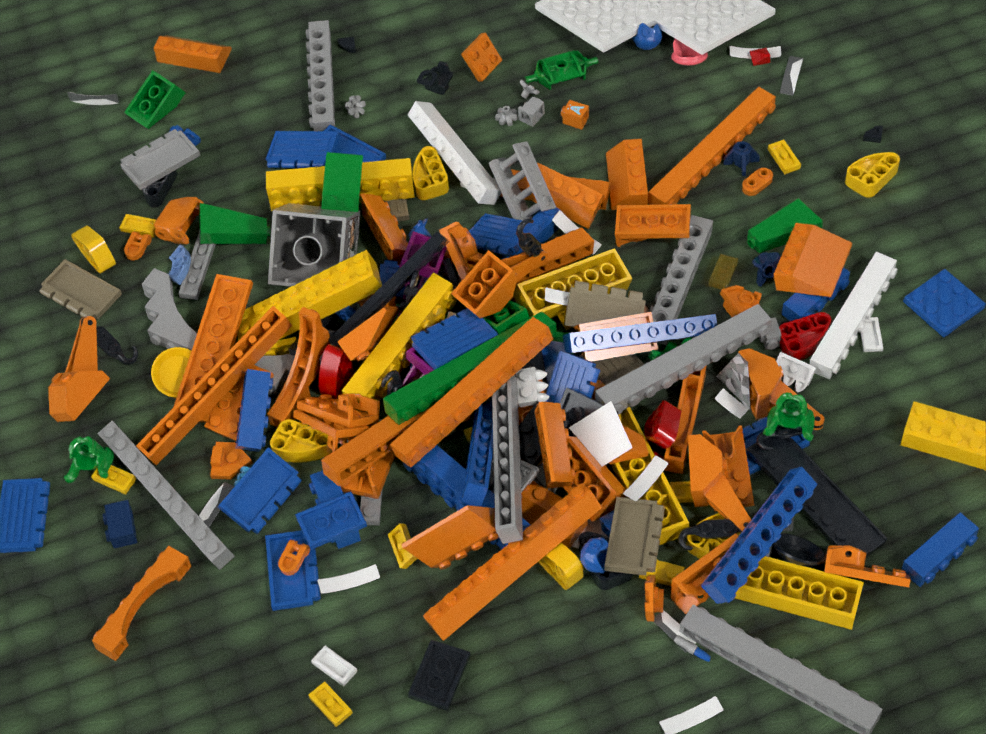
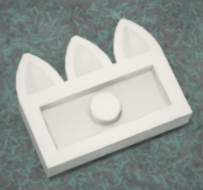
(795, 370)
(529, 386)

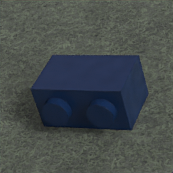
(120, 524)

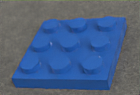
(944, 303)

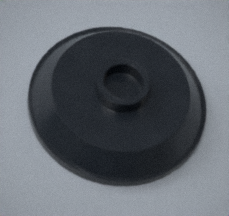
(799, 551)

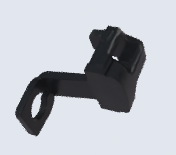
(433, 81)

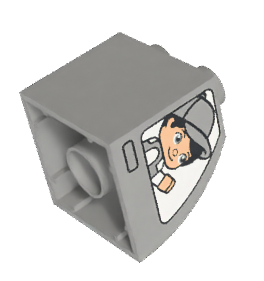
(309, 241)

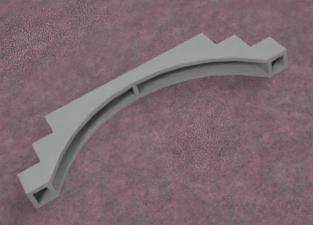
(172, 331)

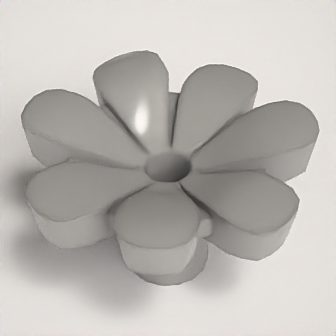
(528, 90)
(354, 106)
(506, 115)

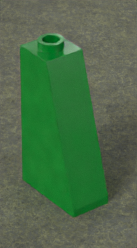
(230, 227)
(777, 228)

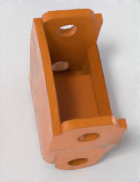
(176, 219)

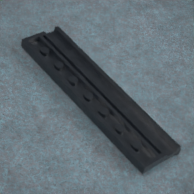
(392, 286)
(828, 506)

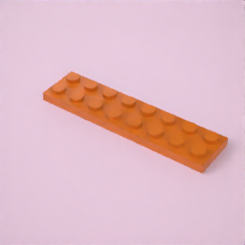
(216, 330)

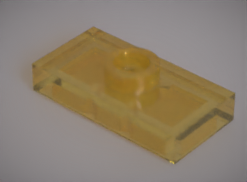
(723, 272)

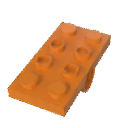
(226, 412)

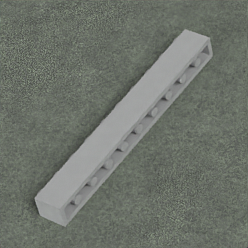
(685, 359)
(507, 463)
(166, 495)
(781, 671)

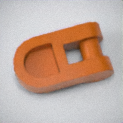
(134, 249)
(290, 563)

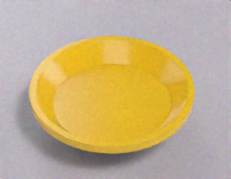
(169, 370)

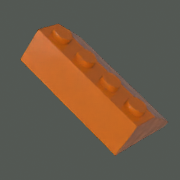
(811, 261)
(364, 338)
(454, 537)

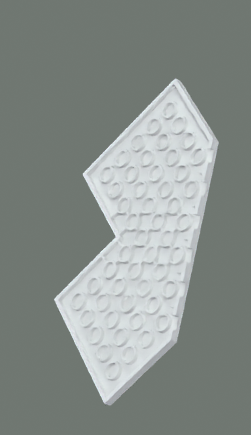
(693, 22)

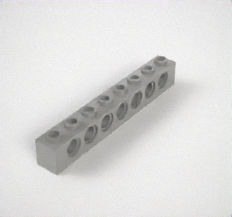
(321, 75)
(681, 271)

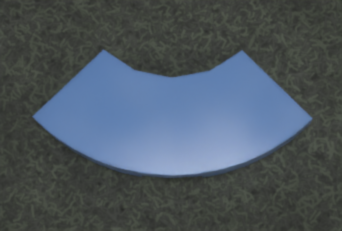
(180, 264)

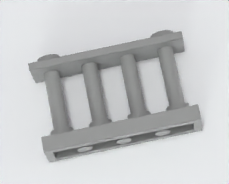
(508, 183)

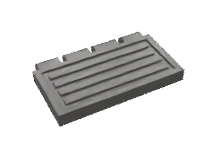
(159, 159)

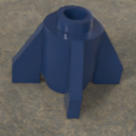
(741, 155)
(766, 266)

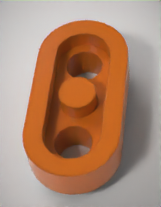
(760, 179)

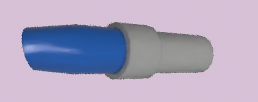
(692, 648)

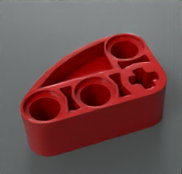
(804, 335)
(335, 371)
(663, 425)

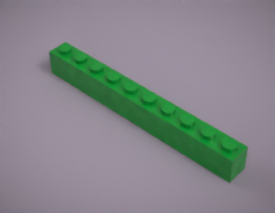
(433, 386)

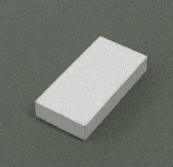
(871, 335)
(334, 666)

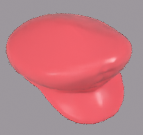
(685, 55)

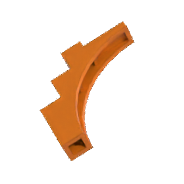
(305, 367)

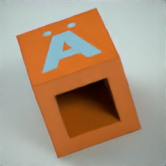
(575, 114)

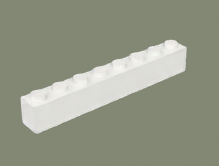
(455, 153)
(852, 315)

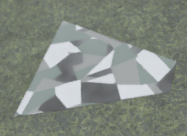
(736, 379)

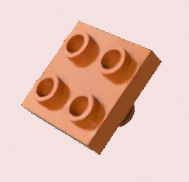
(481, 57)

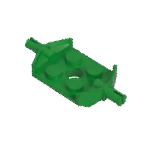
(549, 73)

